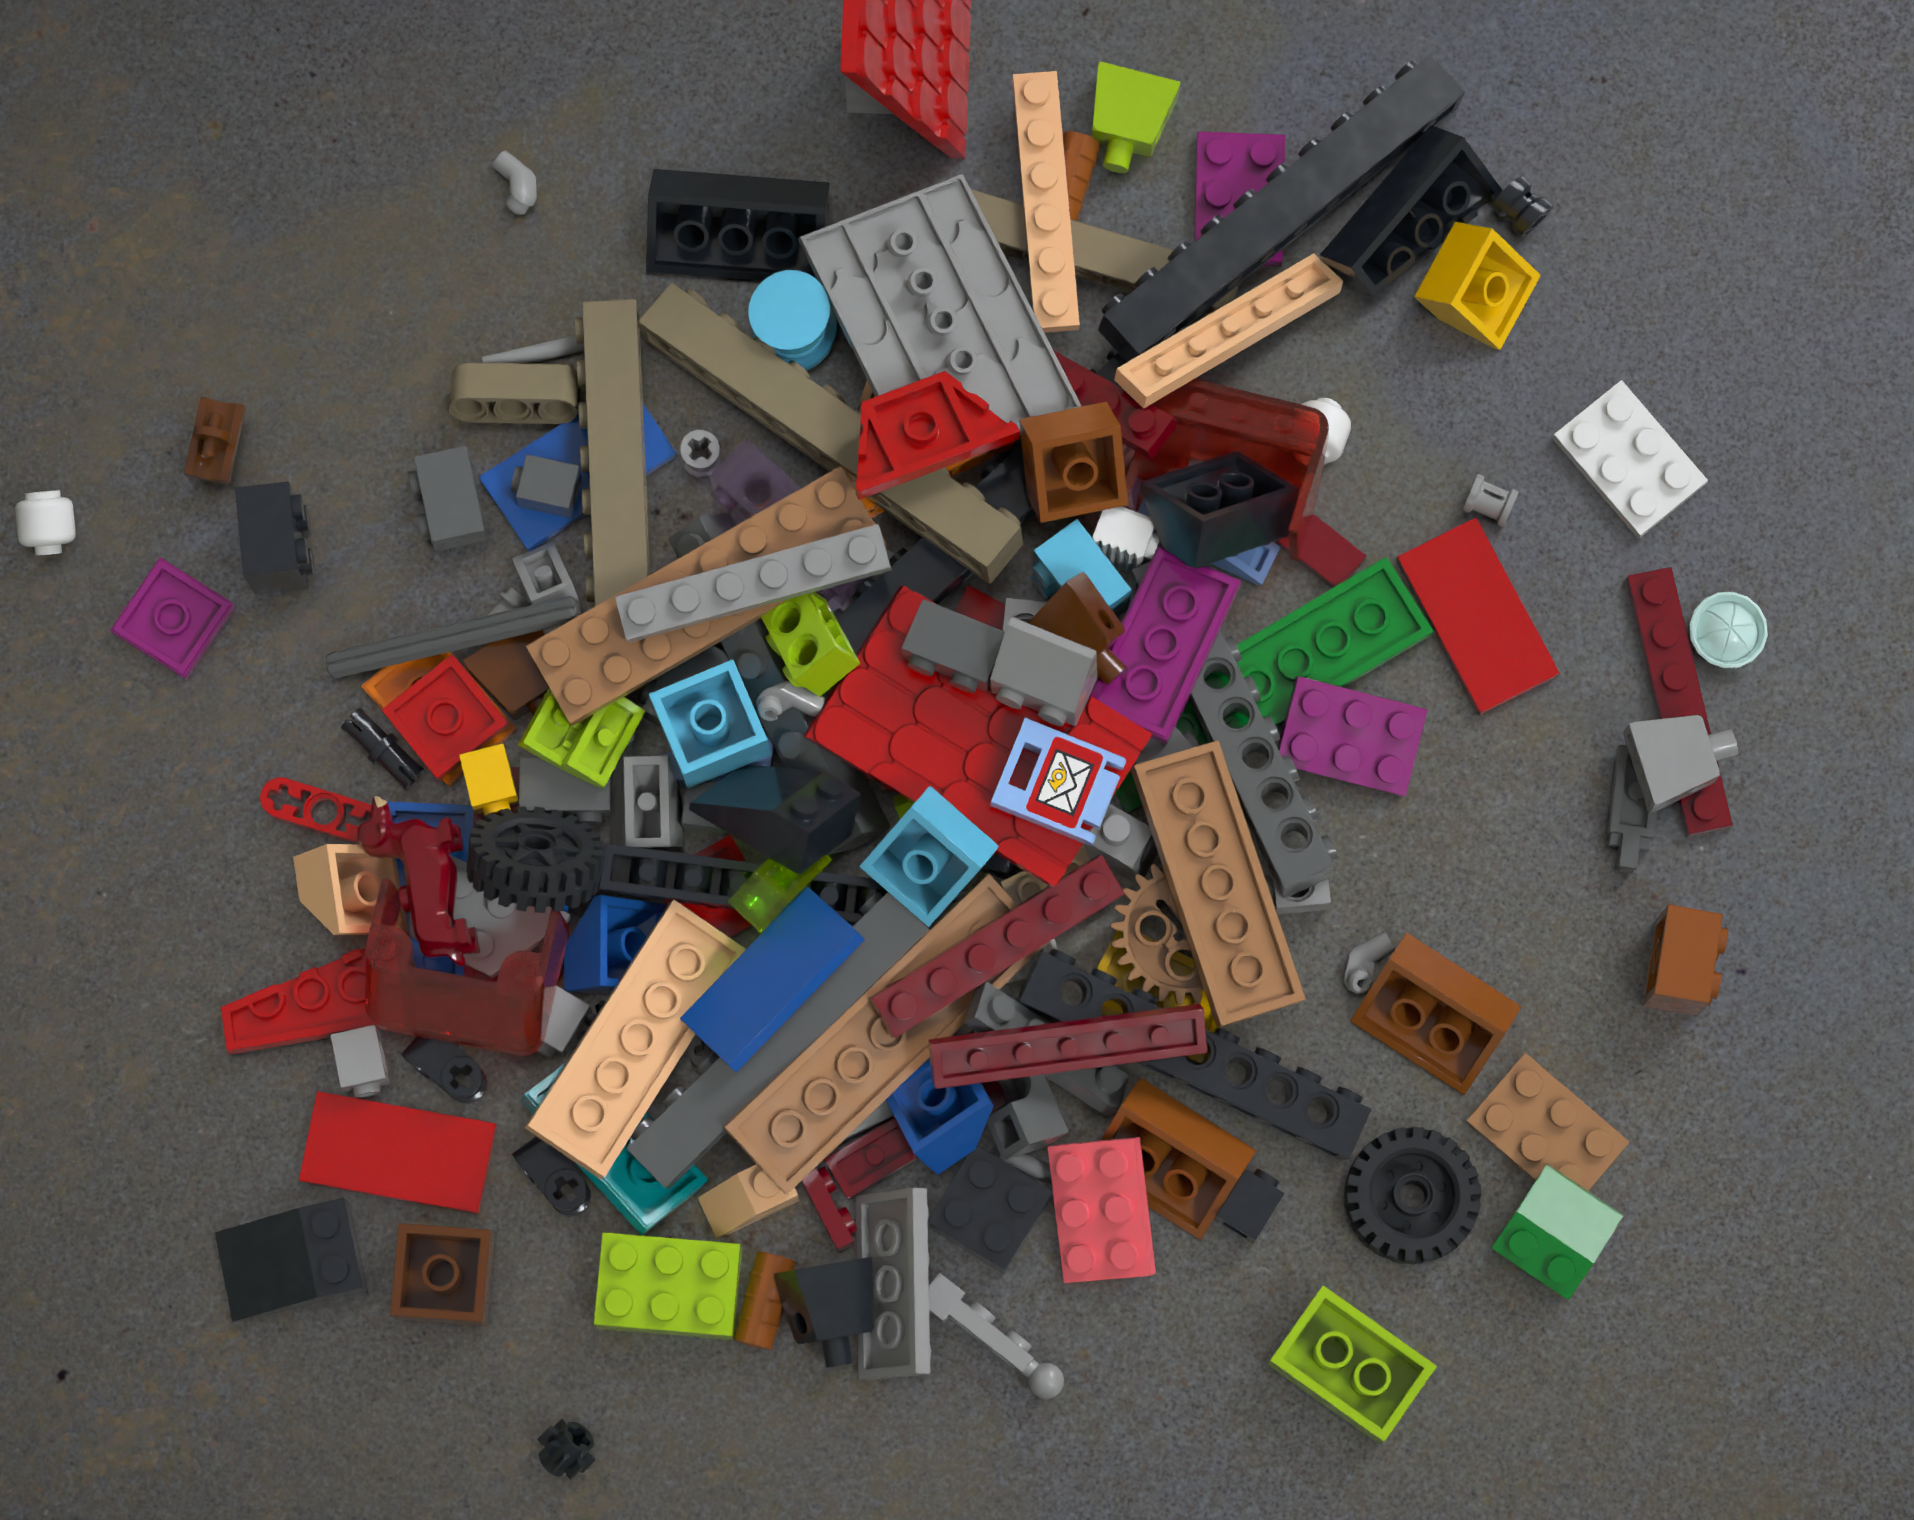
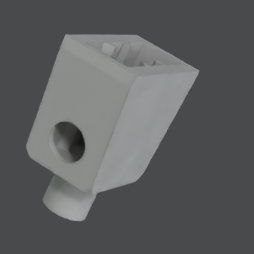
(1676, 757)
(1122, 844)

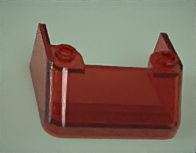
(1224, 419)
(455, 1008)

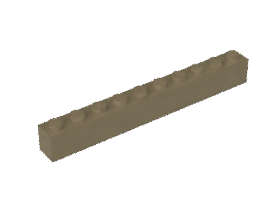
(824, 428)

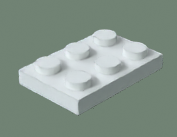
(1629, 459)

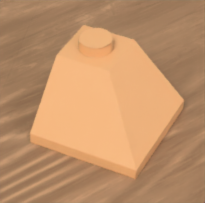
(343, 885)

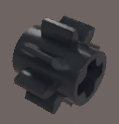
(566, 1449)

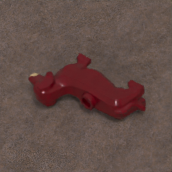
(428, 876)

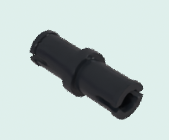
(382, 748)

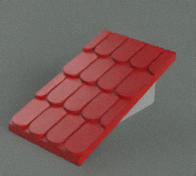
(910, 64)
(928, 733)

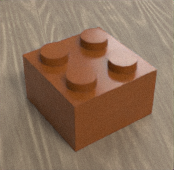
(1073, 462)
(1684, 960)

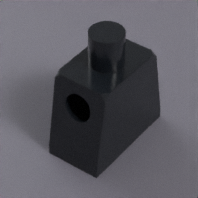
(829, 1305)

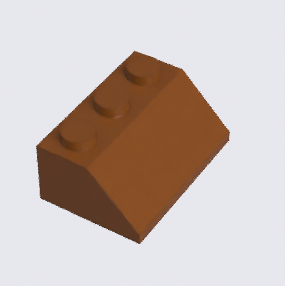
(1435, 1013)
(1185, 1157)

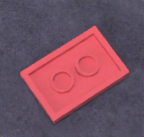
(1101, 1210)

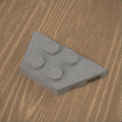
(498, 927)

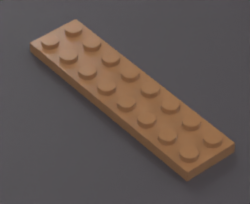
(589, 657)
(856, 1060)

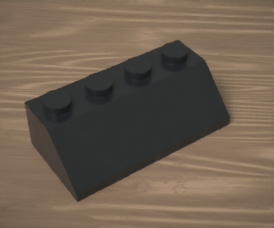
(731, 224)

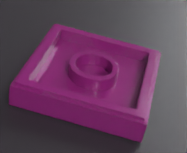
(172, 618)

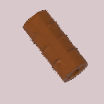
(1080, 160)
(762, 1302)

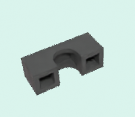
(1028, 1116)

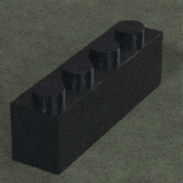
(1411, 211)

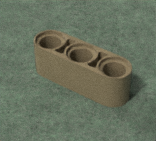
(514, 393)

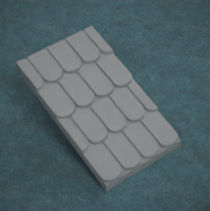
(933, 294)

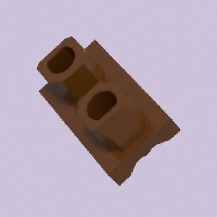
(214, 440)

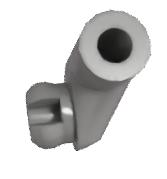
(522, 182)
(785, 696)
(1361, 962)

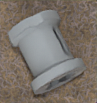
(700, 440)
(1490, 500)

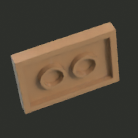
(1543, 1123)

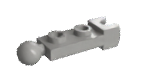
(947, 1302)

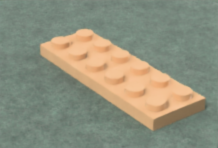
(633, 1041)

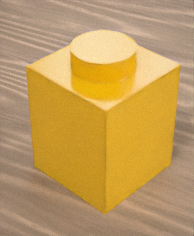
(489, 779)

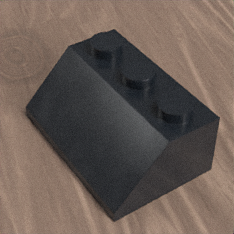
(1219, 508)

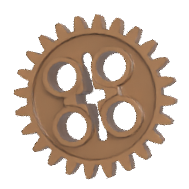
(1148, 957)

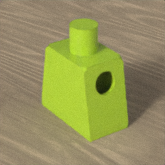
(1130, 113)

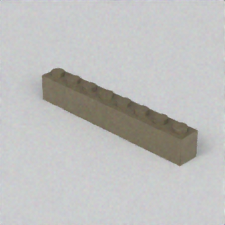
(614, 447)

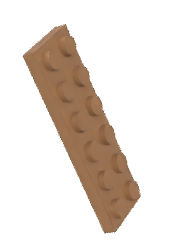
(1217, 884)

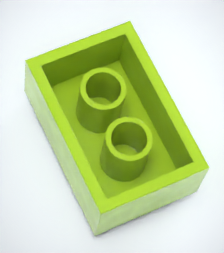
(668, 1286)
(1351, 1365)

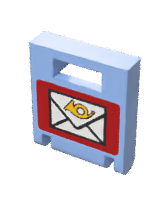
(1065, 784)

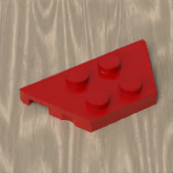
(924, 431)

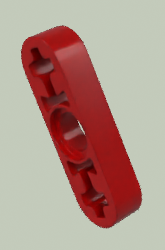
(296, 790)

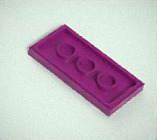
(1166, 641)

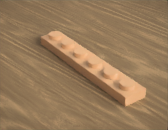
(1046, 201)
(1228, 330)

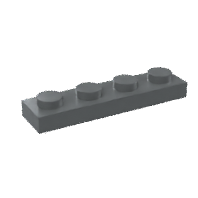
(1097, 1087)

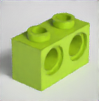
(810, 642)

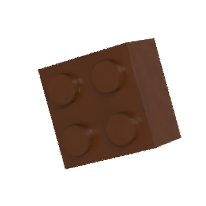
(442, 1274)

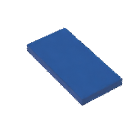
(563, 446)
(772, 979)

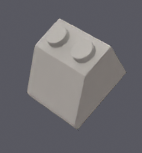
(1043, 673)

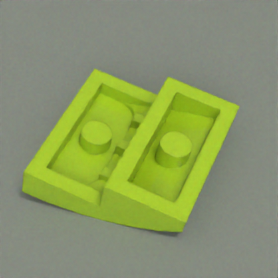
(589, 747)

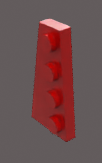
(301, 1009)

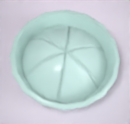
(1728, 629)

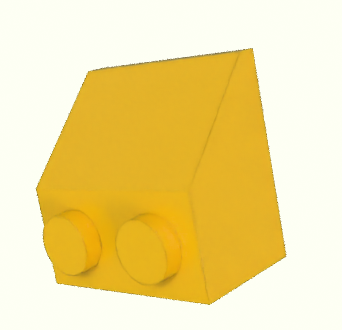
(1478, 284)

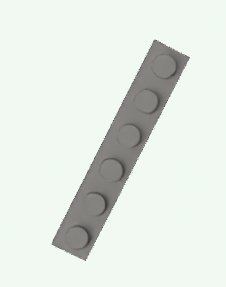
(753, 583)

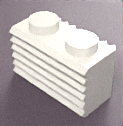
(1126, 538)

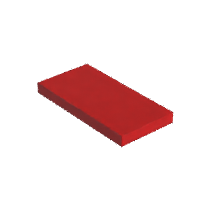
(1477, 616)
(398, 1152)

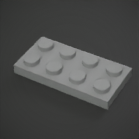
(895, 1236)

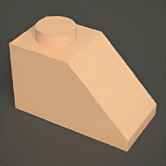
(743, 1201)

